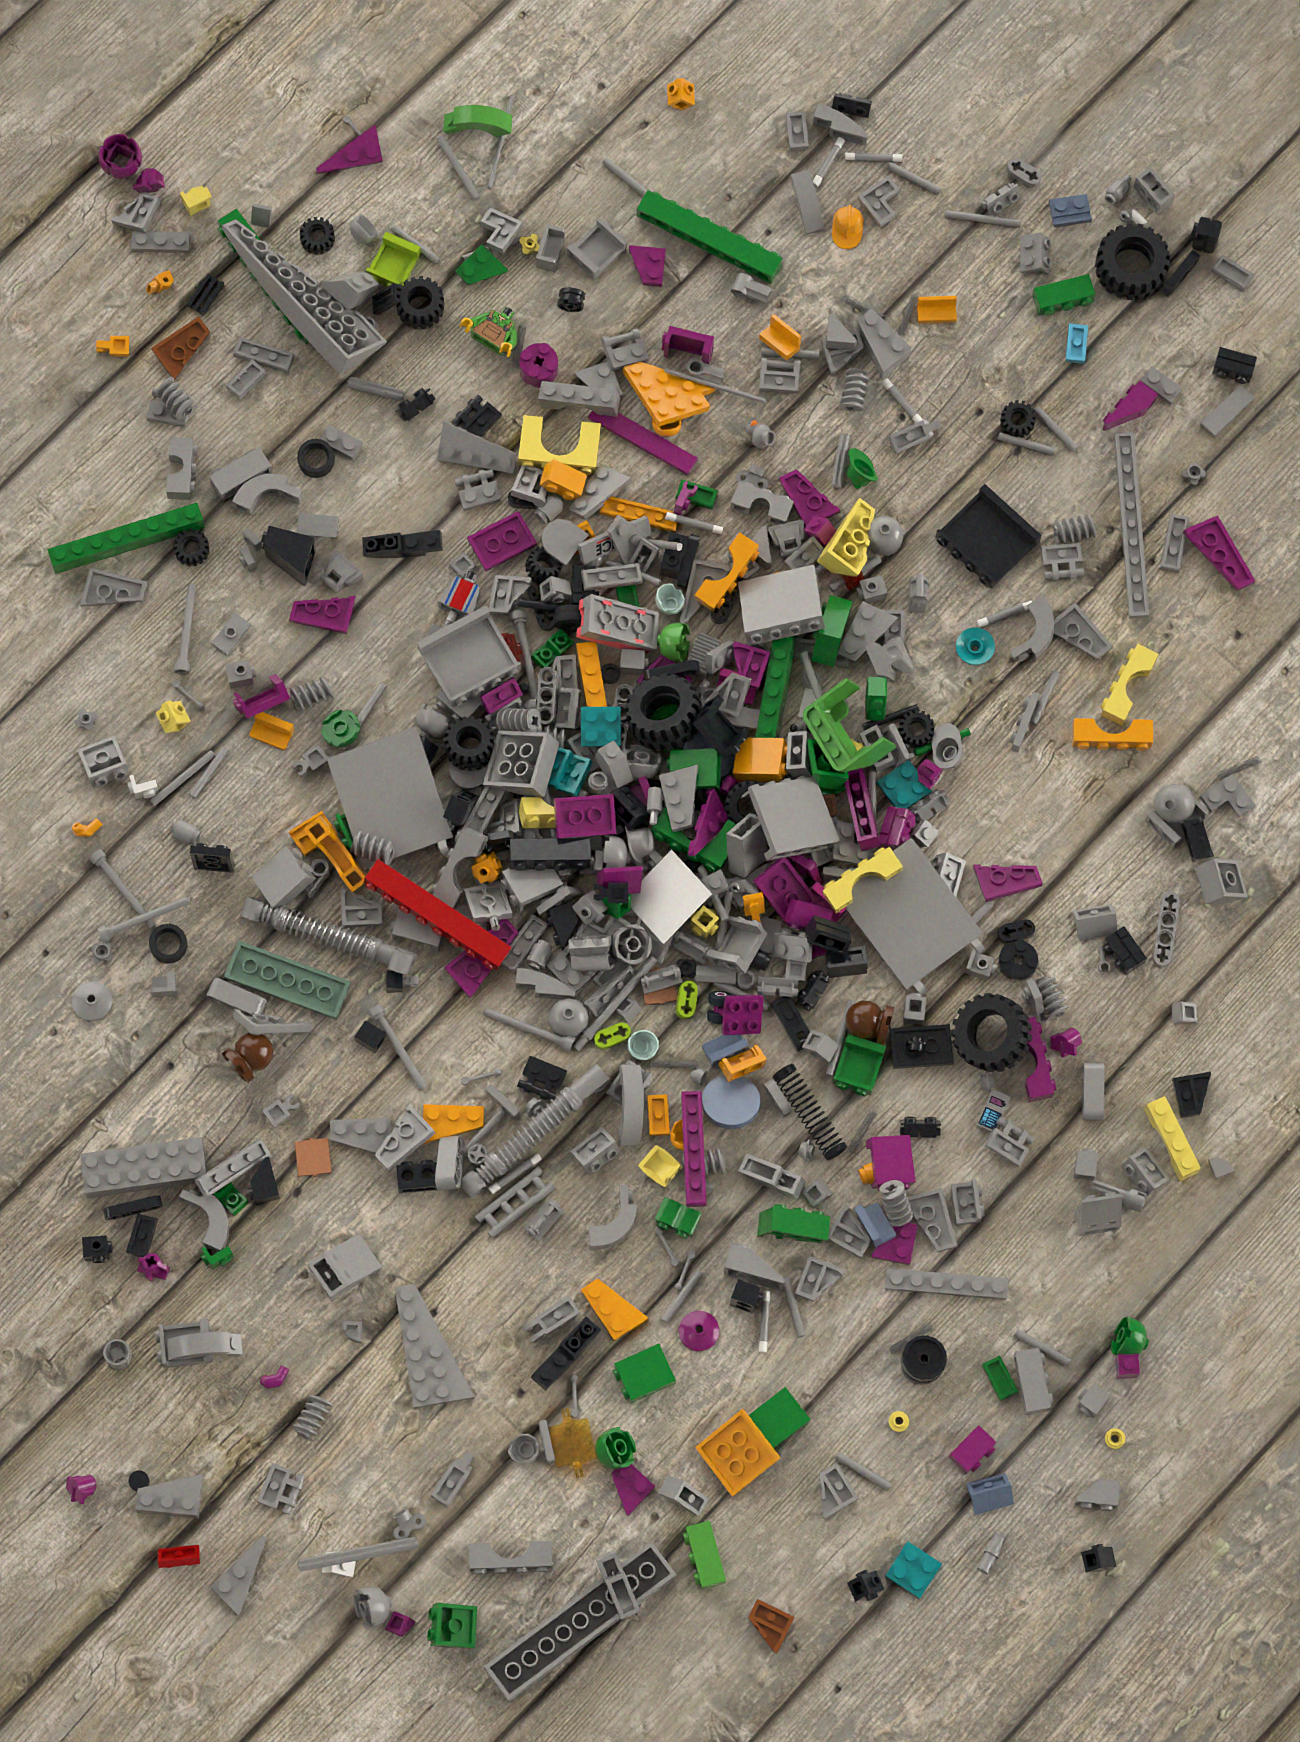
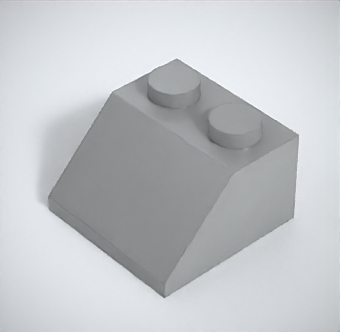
(351, 288)
(1221, 881)

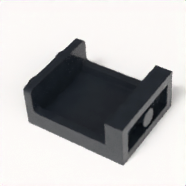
(719, 729)

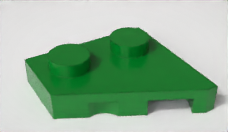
(480, 266)

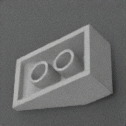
(748, 1266)

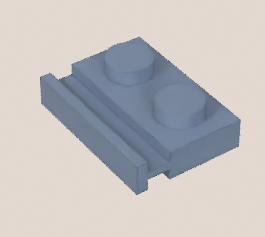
(1070, 210)

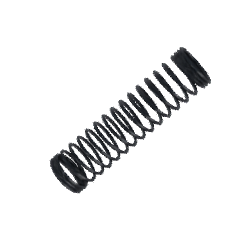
(834, 1151)

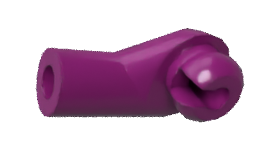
(727, 784)
(274, 1380)

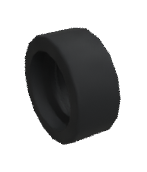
(318, 444)
(164, 928)

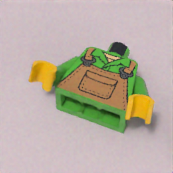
(493, 330)

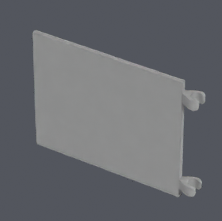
(391, 794)
(912, 918)

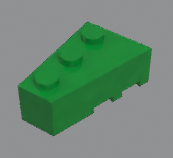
(828, 640)
(794, 1224)

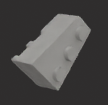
(882, 342)

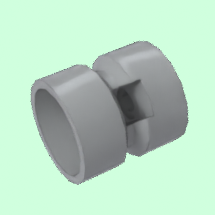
(117, 1354)

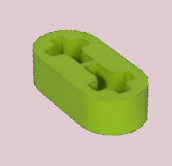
(691, 1000)
(614, 1040)

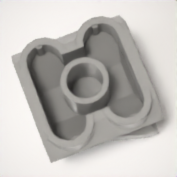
(889, 658)
(591, 953)

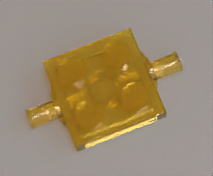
(572, 1443)

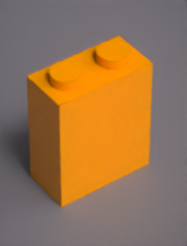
(761, 760)

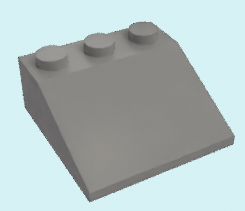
(521, 762)

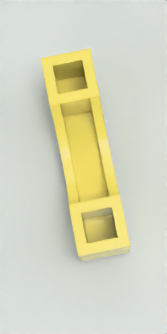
(1139, 664)
(536, 813)
(882, 865)
(1179, 1150)

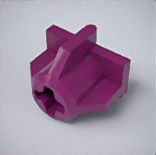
(149, 181)
(928, 773)
(1066, 1042)
(152, 1267)
(81, 1487)

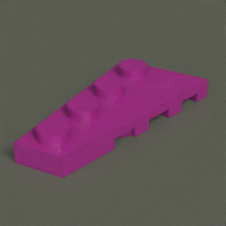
(1217, 546)
(470, 972)

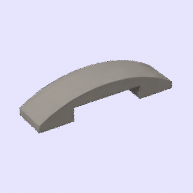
(632, 1105)

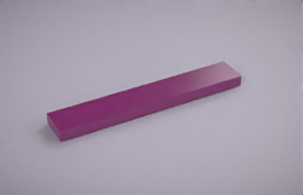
(647, 441)
(693, 1149)

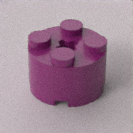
(537, 355)

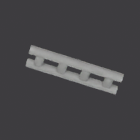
(514, 1214)

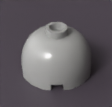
(885, 536)
(432, 722)
(642, 761)
(1174, 803)
(615, 852)
(631, 944)
(568, 1017)
(372, 1606)

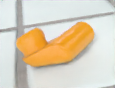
(86, 830)

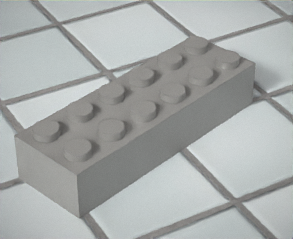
(143, 1167)

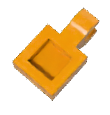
(117, 346)
(753, 905)

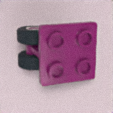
(736, 1013)

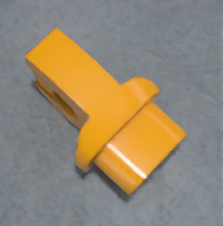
(158, 282)

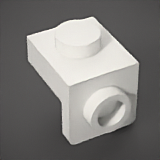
(144, 790)
(344, 1569)

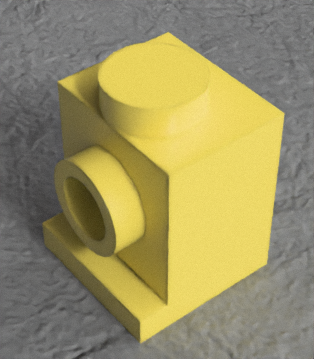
(196, 199)

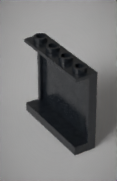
(988, 537)

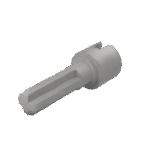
(1132, 1199)

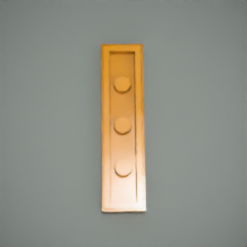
(632, 510)

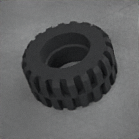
(1136, 239)
(657, 693)
(968, 1023)

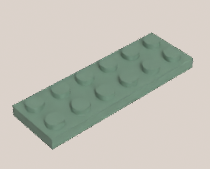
(287, 980)

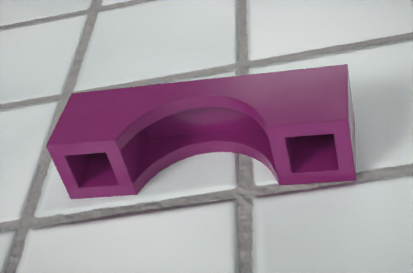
(1039, 1084)

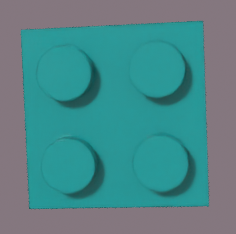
(600, 726)
(903, 786)
(913, 1570)

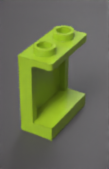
(394, 260)

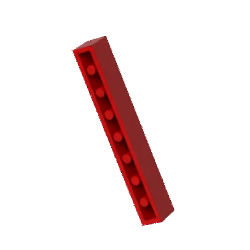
(437, 915)

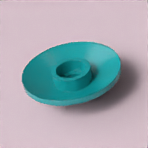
(975, 637)

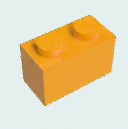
(563, 480)

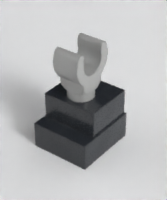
(395, 981)

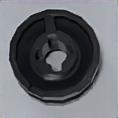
(571, 299)

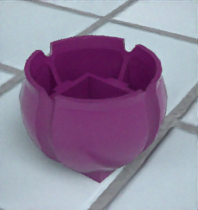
(120, 144)

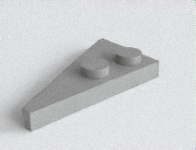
(700, 571)
(269, 1024)
(236, 1581)

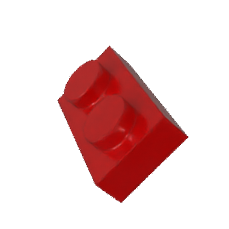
(178, 1556)

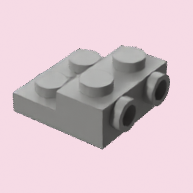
(103, 762)

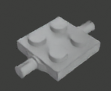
(487, 903)

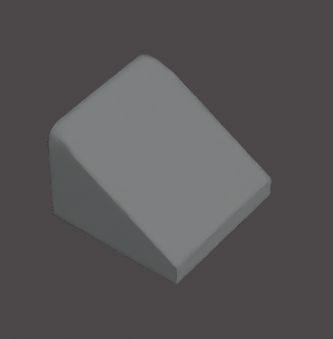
(261, 215)
(628, 1009)
(1184, 1013)
(817, 1192)

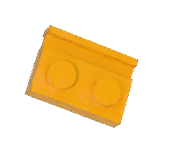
(300, 837)

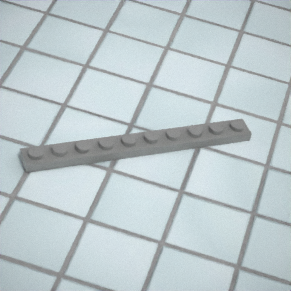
(1131, 525)

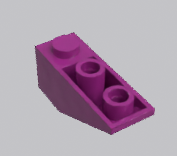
(1136, 404)

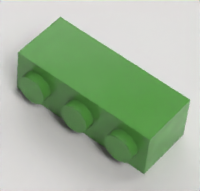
(704, 1555)

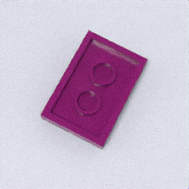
(502, 541)
(584, 816)
(780, 884)

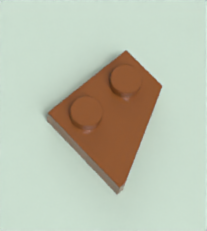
(770, 1623)

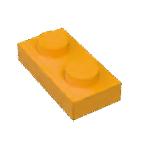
(658, 1115)

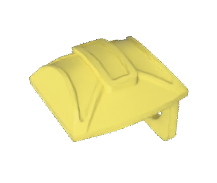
(660, 1166)

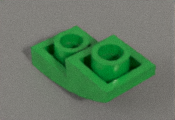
(555, 646)
(231, 1199)

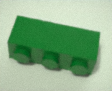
(1063, 295)

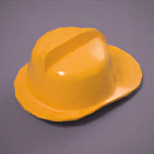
(847, 227)

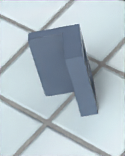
(724, 1047)
(875, 1223)
(990, 1493)

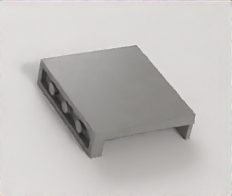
(781, 605)
(468, 657)
(793, 817)

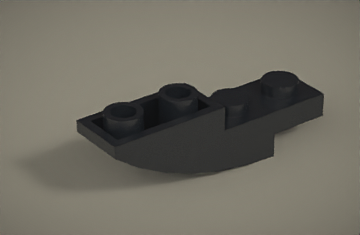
(401, 546)
(566, 1353)

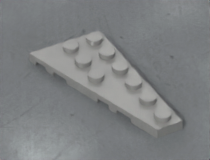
(430, 1364)

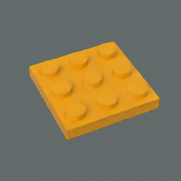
(737, 1452)

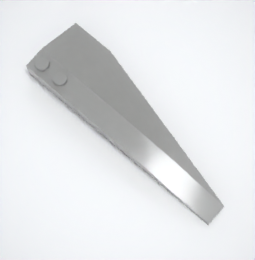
(334, 331)

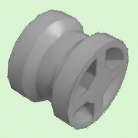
(476, 1152)

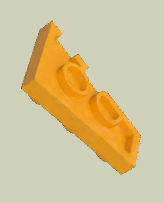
(452, 1119)
(612, 1310)

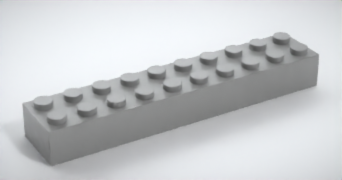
(575, 1625)

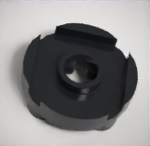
(1016, 971)

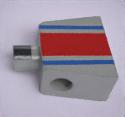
(461, 595)

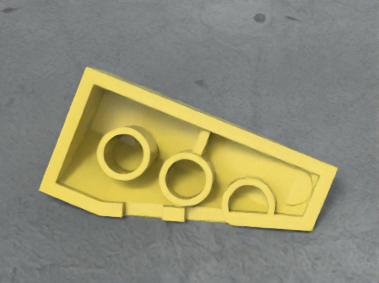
(849, 544)

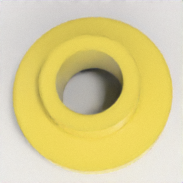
(895, 1427)
(1115, 1432)

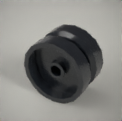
(934, 1354)

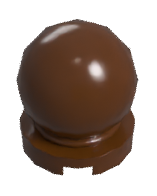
(868, 1021)
(250, 1055)

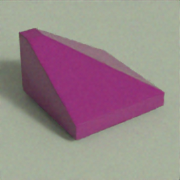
(399, 1624)

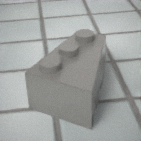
(172, 1498)

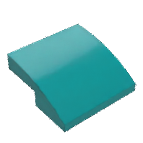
(569, 772)

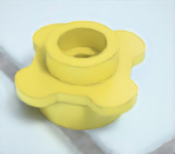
(529, 249)

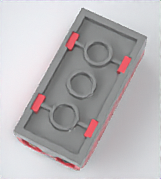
(617, 624)

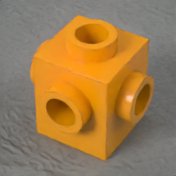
(680, 94)
(486, 867)

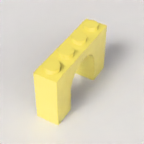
(535, 455)

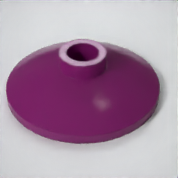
(694, 1340)

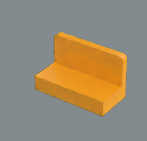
(936, 309)
(781, 338)
(272, 730)

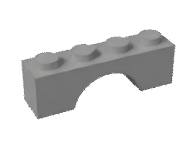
(560, 395)
(469, 844)
(484, 1559)

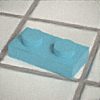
(1076, 343)

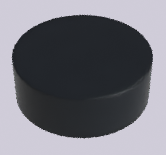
(610, 673)
(138, 1479)

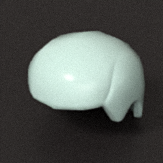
(669, 599)
(643, 1045)

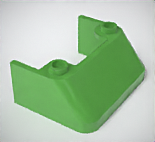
(824, 720)

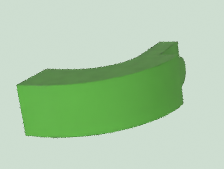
(478, 117)

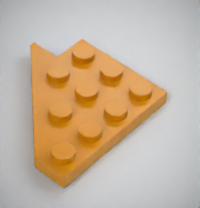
(666, 395)

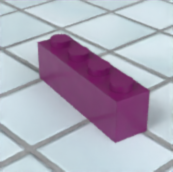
(862, 810)

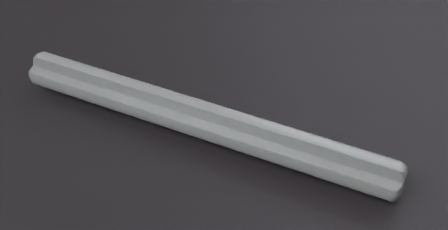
(357, 1554)

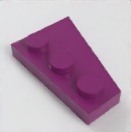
(806, 498)
(324, 614)

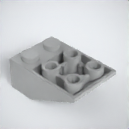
(1099, 1214)
(344, 1267)

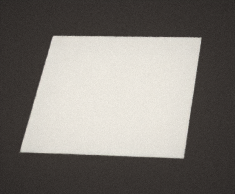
(668, 896)

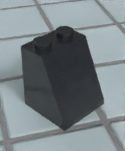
(290, 552)

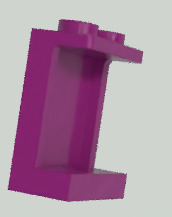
(688, 342)
(263, 700)
(891, 1160)

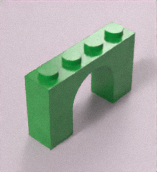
(712, 855)

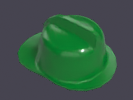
(860, 469)

